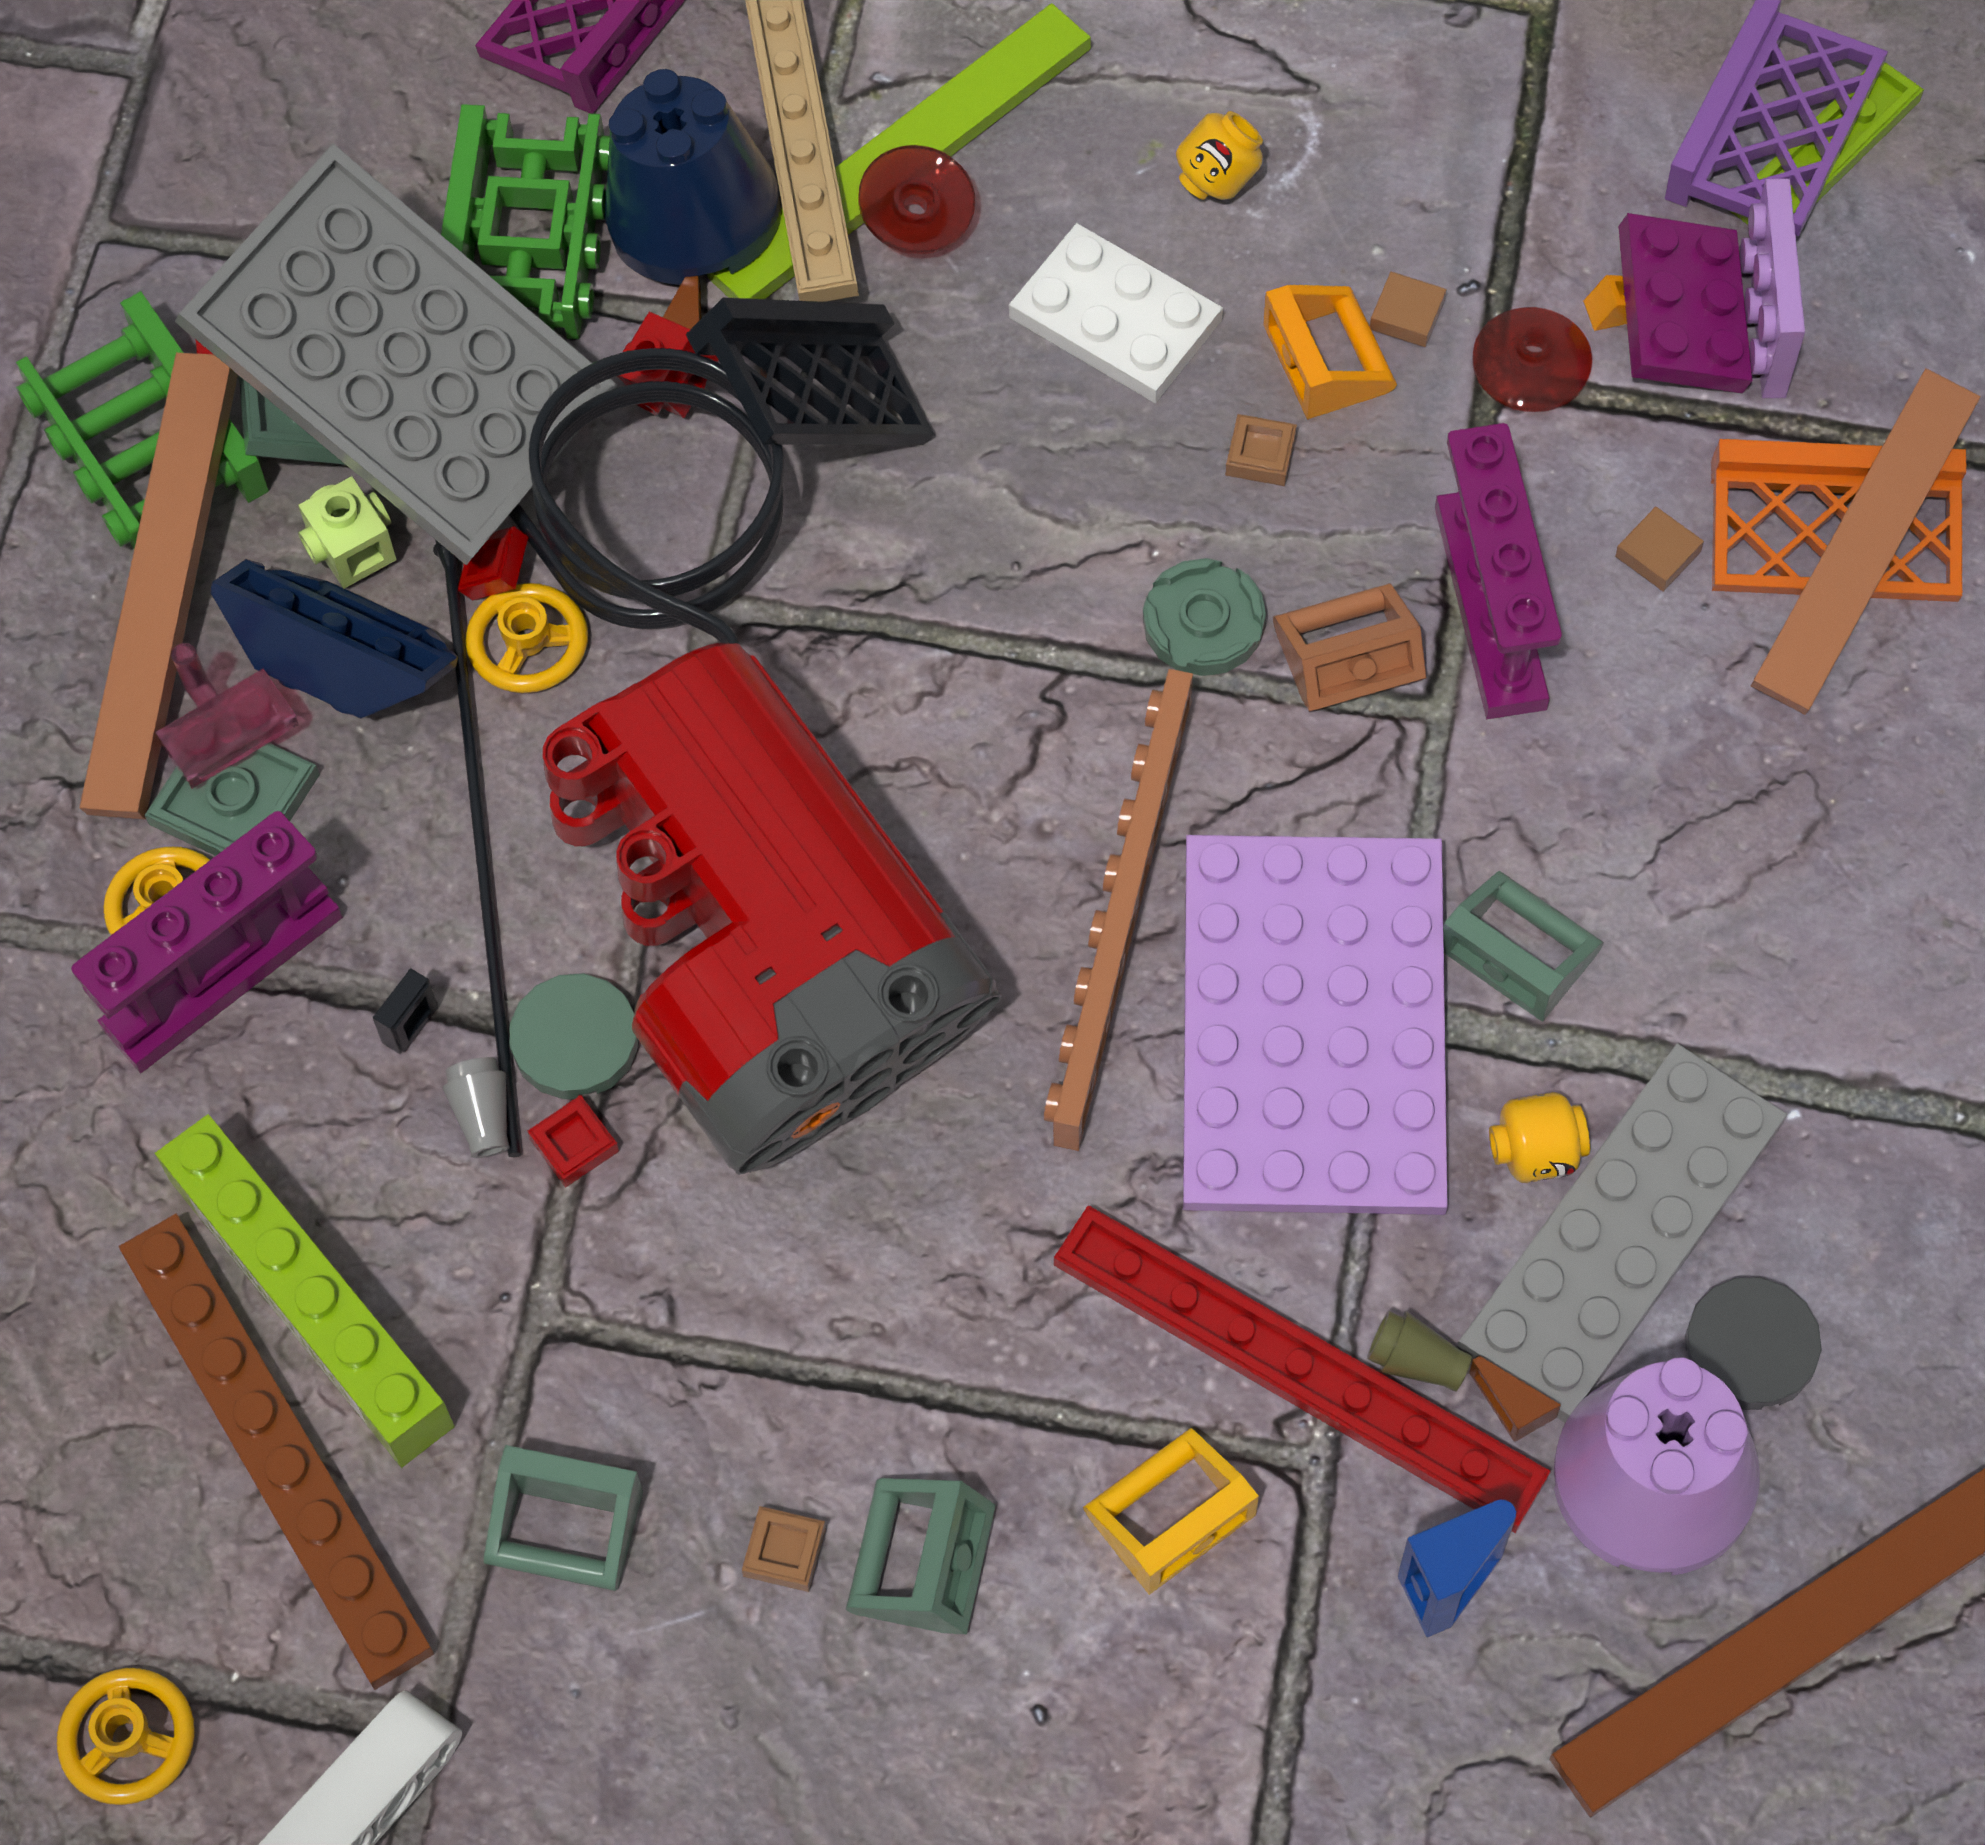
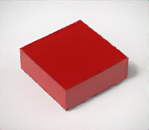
(495, 565)
(573, 1141)

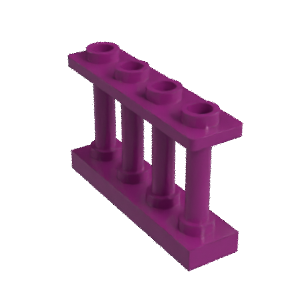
(1497, 571)

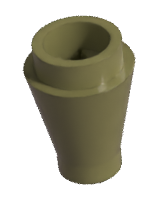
(1417, 1352)

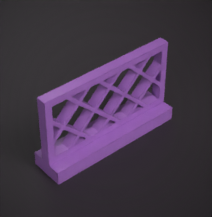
(1736, 88)

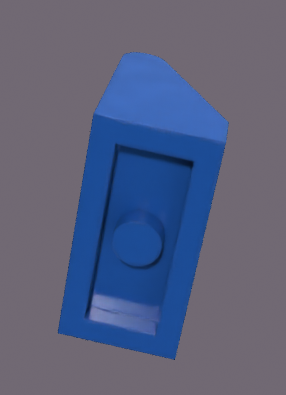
(1452, 1561)

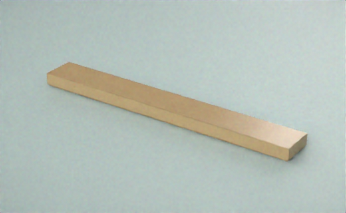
(802, 151)

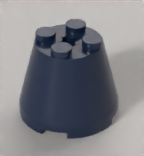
(686, 182)

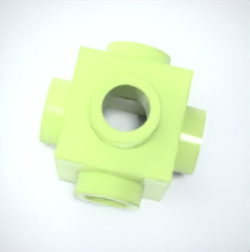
(347, 531)

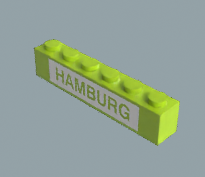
(305, 1291)

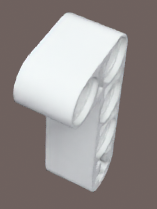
(372, 1778)

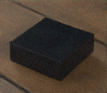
(405, 1011)

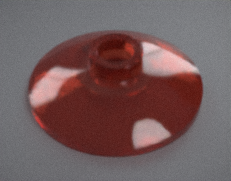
(922, 178)
(1528, 378)

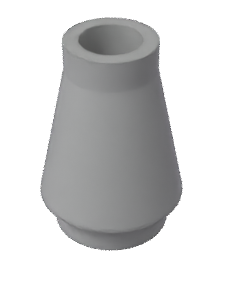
(480, 1104)

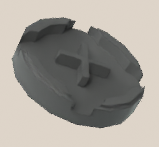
(1755, 1340)

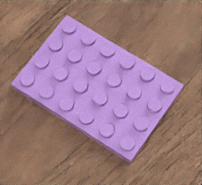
(1314, 1025)

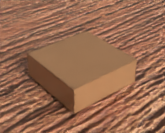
(1408, 309)
(1261, 450)
(1659, 548)
(784, 1549)

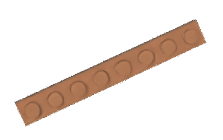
(1113, 930)

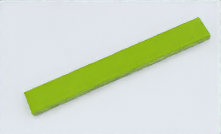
(941, 121)

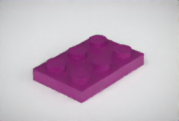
(1684, 303)

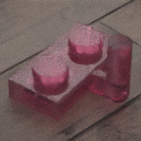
(223, 724)

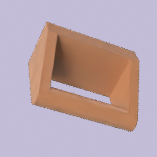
(1354, 661)

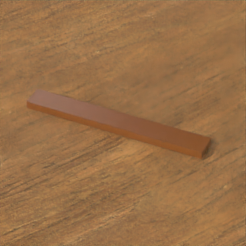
(1775, 1649)

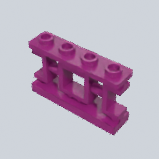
(207, 941)

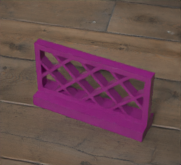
(601, 52)

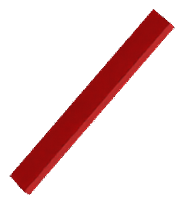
(1298, 1366)

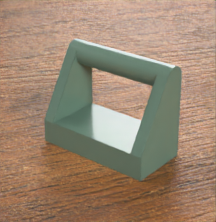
(1506, 964)
(567, 1482)
(948, 1561)

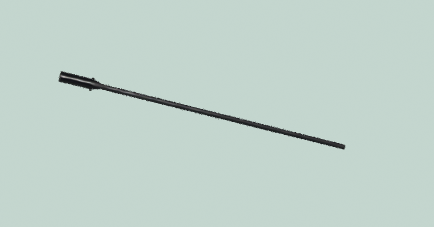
(450, 564)

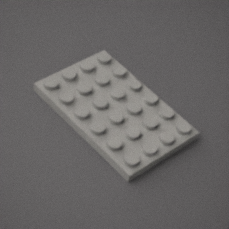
(389, 350)

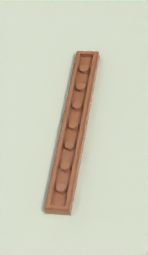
(159, 587)

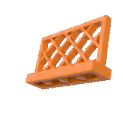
(1825, 471)

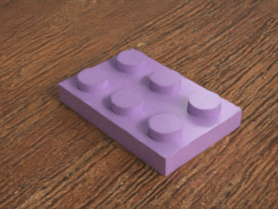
(1775, 289)

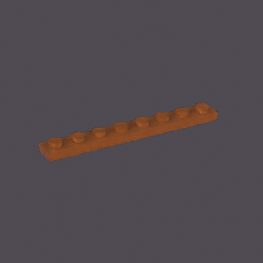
(276, 1452)

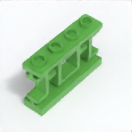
(477, 219)

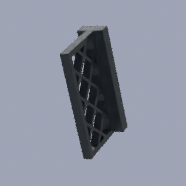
(804, 334)

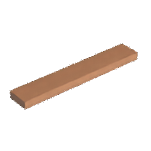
(1865, 541)

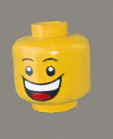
(1219, 156)
(1540, 1137)

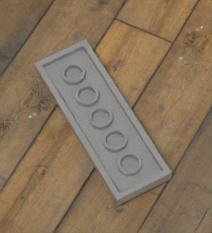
(1623, 1229)

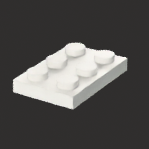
(1115, 312)

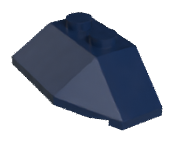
(329, 639)

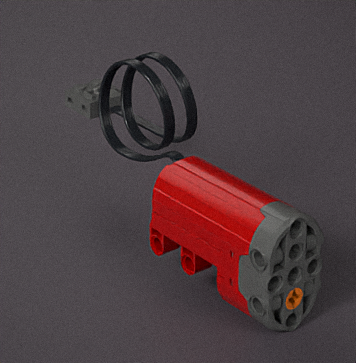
(822, 944)

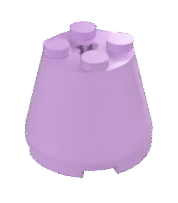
(1633, 1485)

